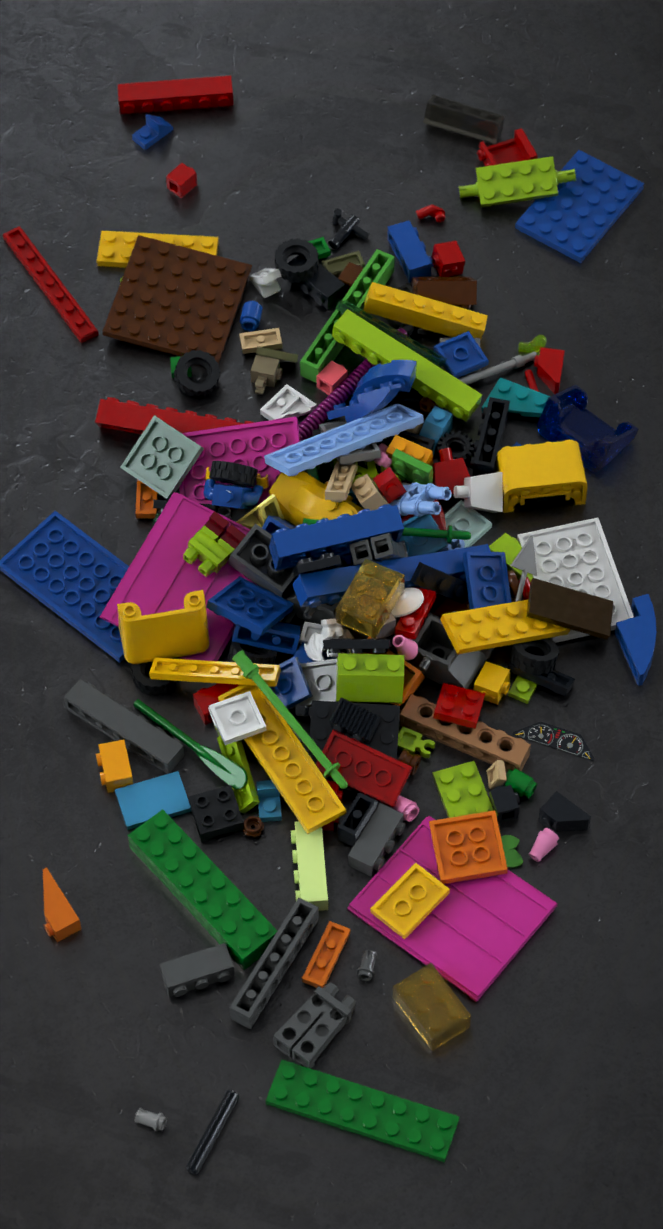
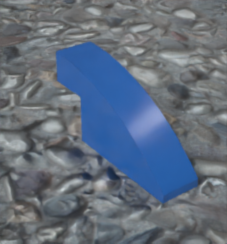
(638, 637)

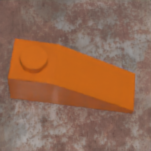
(59, 915)

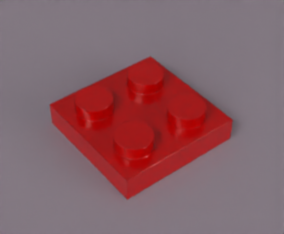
(459, 705)

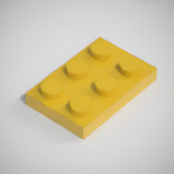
(410, 900)

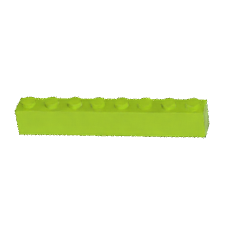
(430, 379)

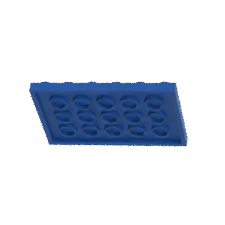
(583, 209)

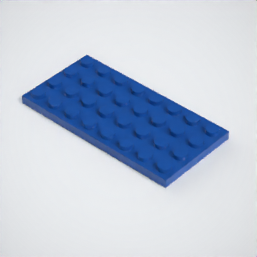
(69, 577)

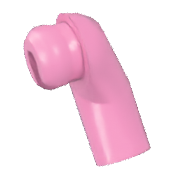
(385, 461)

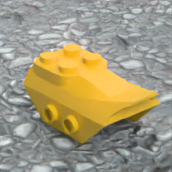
(305, 498)

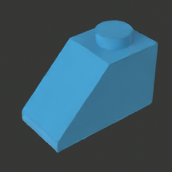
(436, 425)

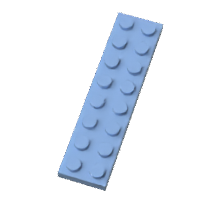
(343, 439)

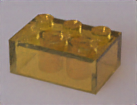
(370, 598)
(431, 1006)

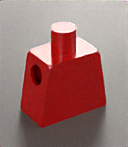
(449, 471)

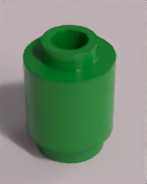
(521, 783)

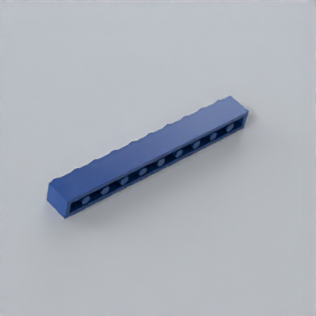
(331, 584)

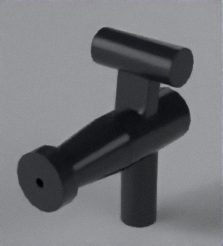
(346, 228)

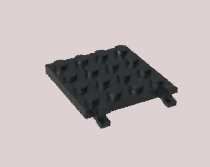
(384, 739)

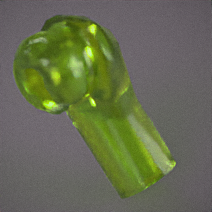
(534, 346)

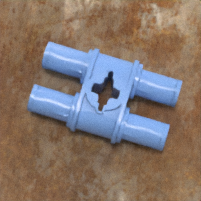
(420, 498)

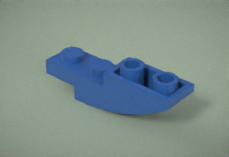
(366, 403)

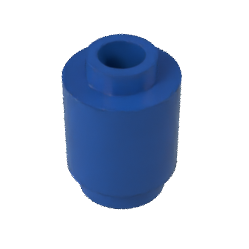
(251, 315)

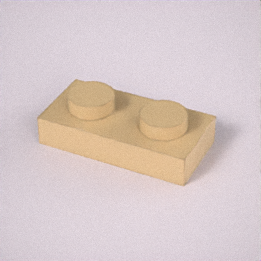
(264, 338)

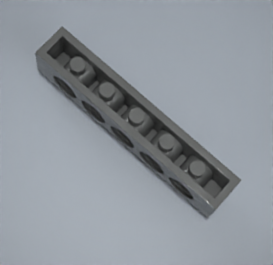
(274, 963)

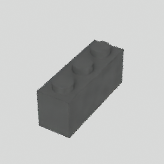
(376, 840)
(197, 970)

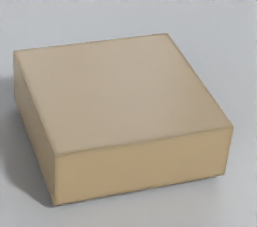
(496, 774)

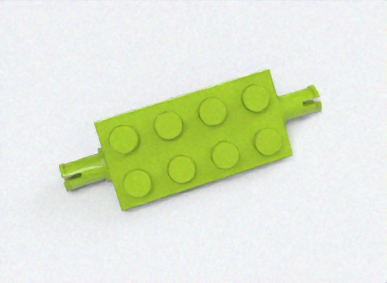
(517, 182)

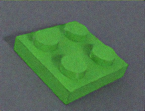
(411, 469)

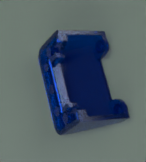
(567, 418)

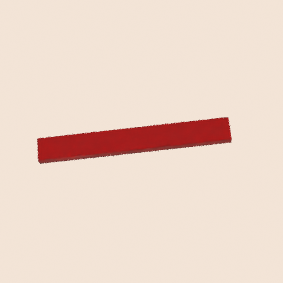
(50, 284)

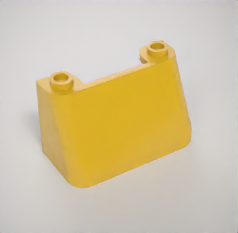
(164, 633)

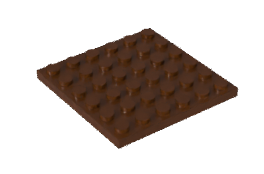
(177, 299)

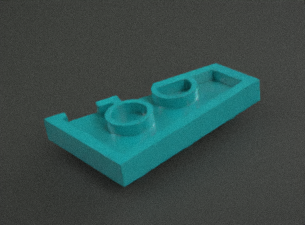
(522, 399)

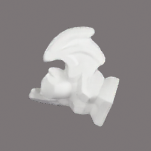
(330, 630)

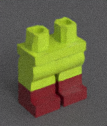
(213, 544)

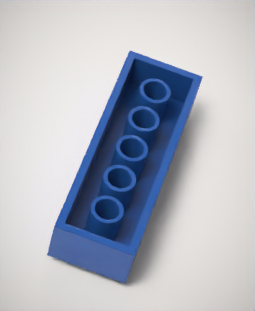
(333, 535)

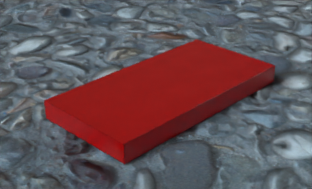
(366, 768)

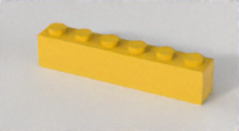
(423, 312)

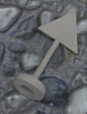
(526, 562)

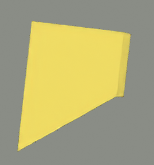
(259, 514)

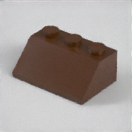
(449, 290)

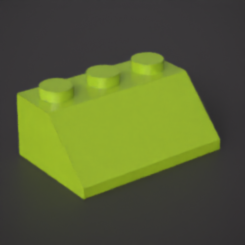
(370, 678)

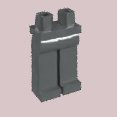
(382, 549)
(314, 1025)

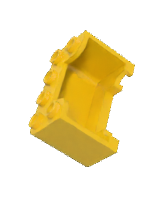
(541, 472)

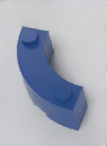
(397, 371)

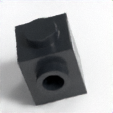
(505, 803)

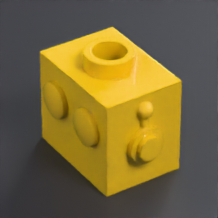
(493, 681)

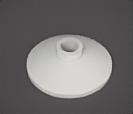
(408, 602)

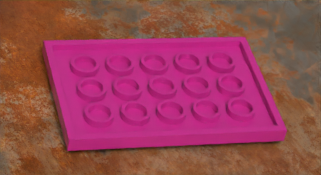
(241, 445)

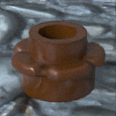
(253, 821)

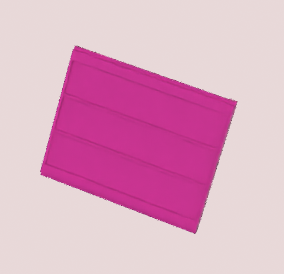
(162, 578)
(472, 929)

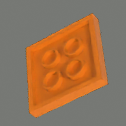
(468, 847)

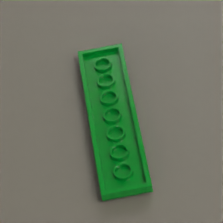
(362, 1110)

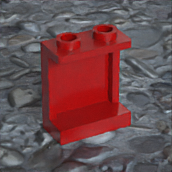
(507, 151)

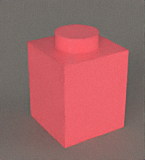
(331, 377)

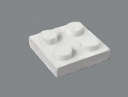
(237, 718)

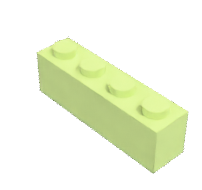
(311, 866)

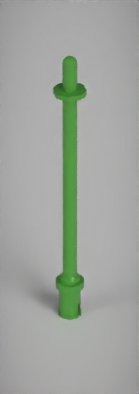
(252, 672)

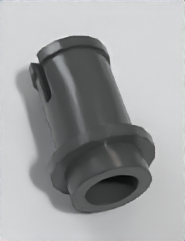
(366, 969)

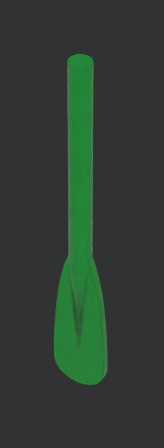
(218, 763)

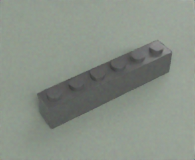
(120, 724)

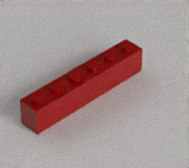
(175, 94)

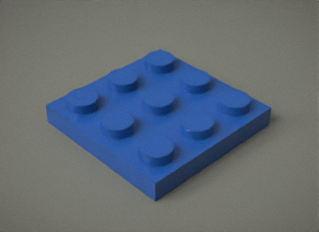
(250, 606)

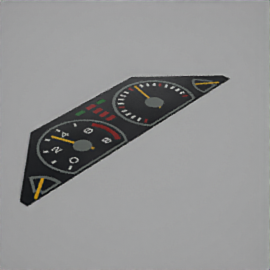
(556, 738)

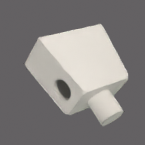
(482, 492)

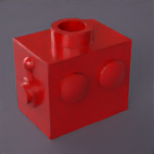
(448, 259)

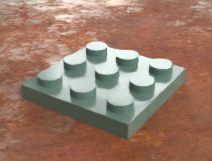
(162, 457)

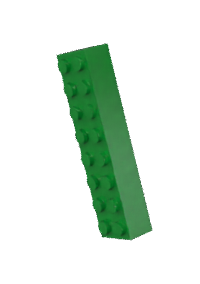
(202, 888)

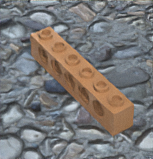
(470, 743)

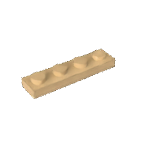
(340, 482)

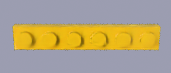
(209, 672)

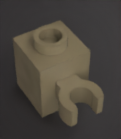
(265, 372)

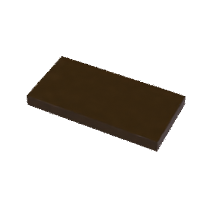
(570, 608)

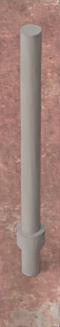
(517, 362)

